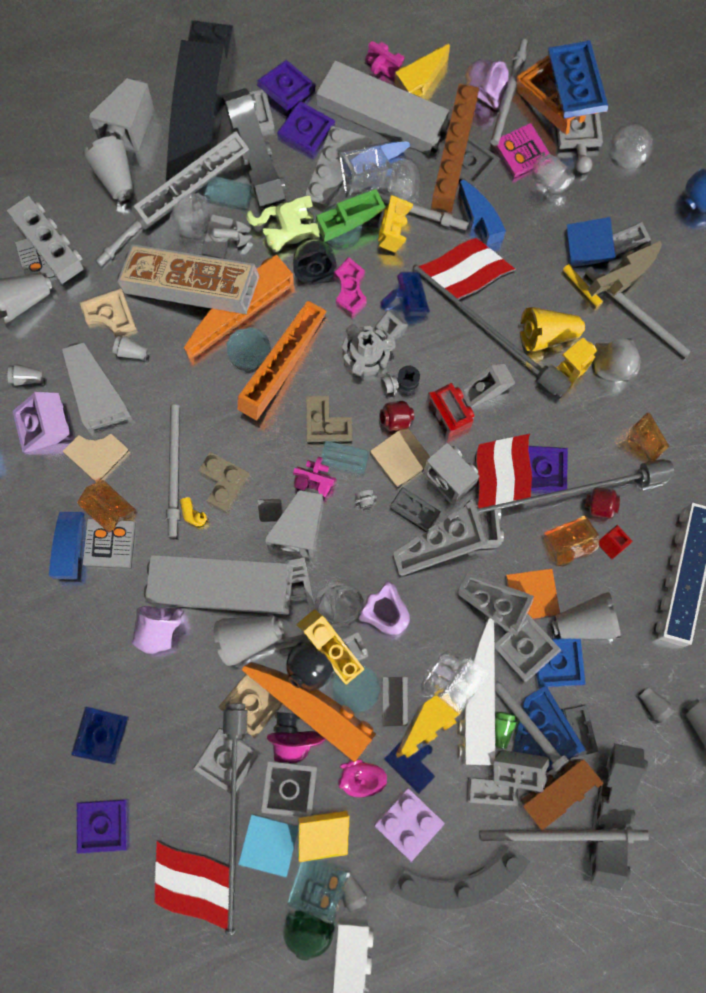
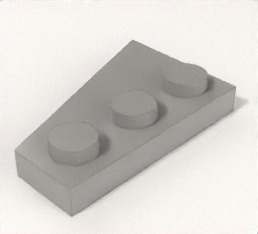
(497, 601)

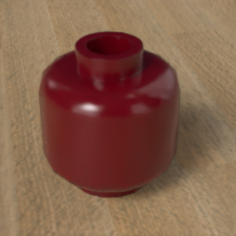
(396, 415)
(603, 502)

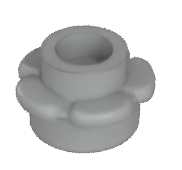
(389, 383)
(365, 498)

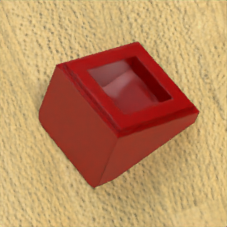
(614, 542)

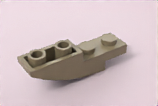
(627, 272)

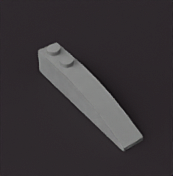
(189, 180)

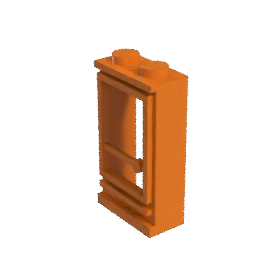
(538, 99)

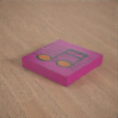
(521, 149)

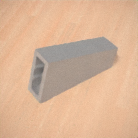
(93, 392)

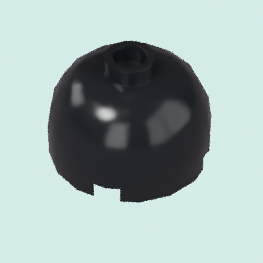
(314, 261)
(307, 668)

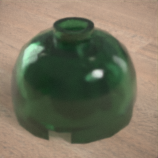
(307, 935)

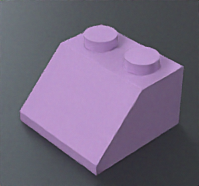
(40, 421)

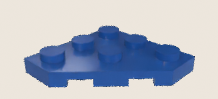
(553, 724)

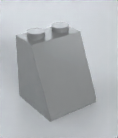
(125, 113)
(298, 526)

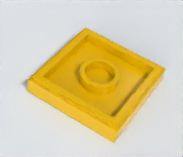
(323, 836)

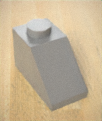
(487, 385)

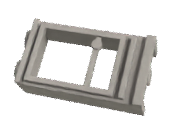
(300, 574)

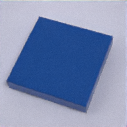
(591, 242)
(565, 667)

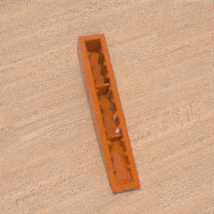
(273, 279)
(280, 361)
(317, 709)

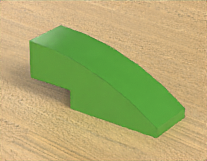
(349, 214)

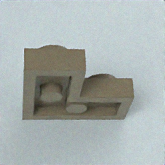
(321, 426)
(229, 481)

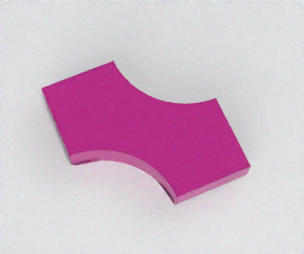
(349, 276)

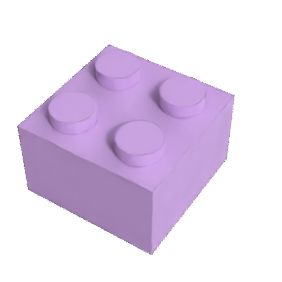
(409, 824)

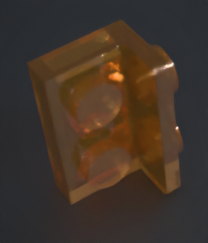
(105, 505)
(572, 540)

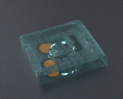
(318, 889)

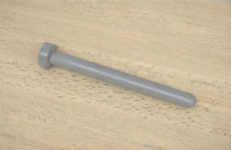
(559, 762)

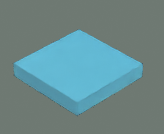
(268, 845)

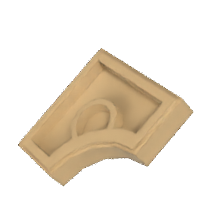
(110, 311)
(95, 456)

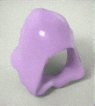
(490, 78)
(386, 610)
(155, 628)

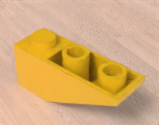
(420, 75)
(327, 641)
(427, 720)

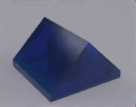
(99, 735)

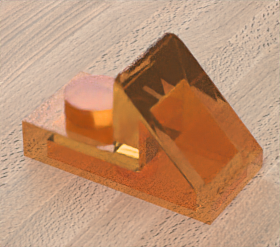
(649, 437)

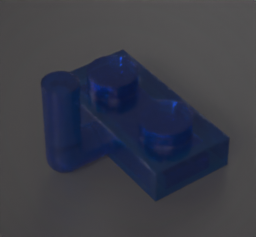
(412, 293)
(412, 768)

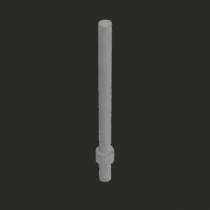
(518, 60)
(446, 219)
(645, 318)
(172, 512)

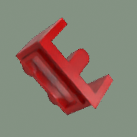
(451, 409)

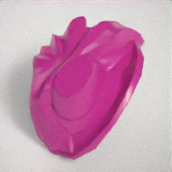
(362, 779)

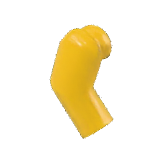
(191, 515)

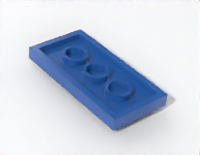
(577, 79)

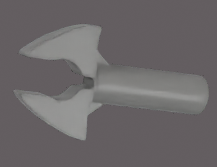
(233, 233)

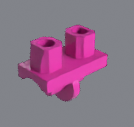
(383, 60)
(323, 481)

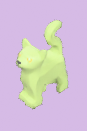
(289, 219)

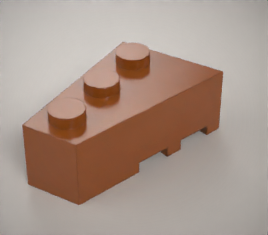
(559, 793)

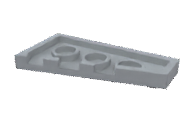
(328, 169)
(451, 538)

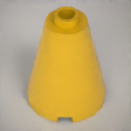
(548, 328)

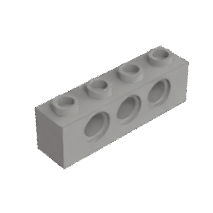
(26, 213)

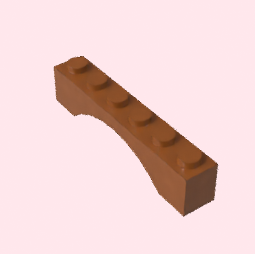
(455, 148)

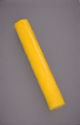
(581, 284)

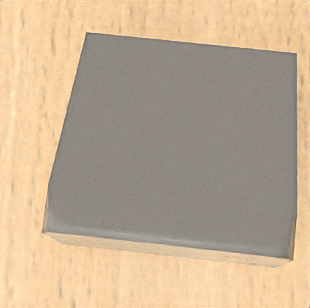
(391, 324)
(269, 509)

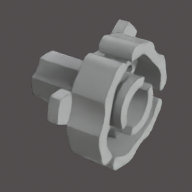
(366, 349)

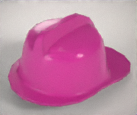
(293, 746)

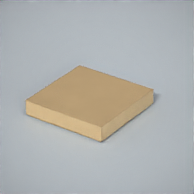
(400, 457)
(258, 702)

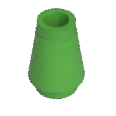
(504, 728)

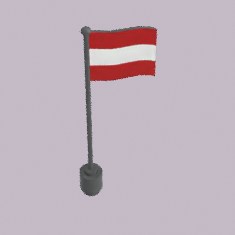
(468, 270)
(507, 474)
(196, 883)

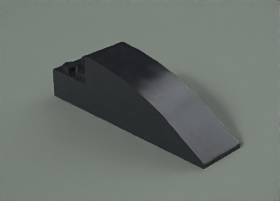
(198, 92)

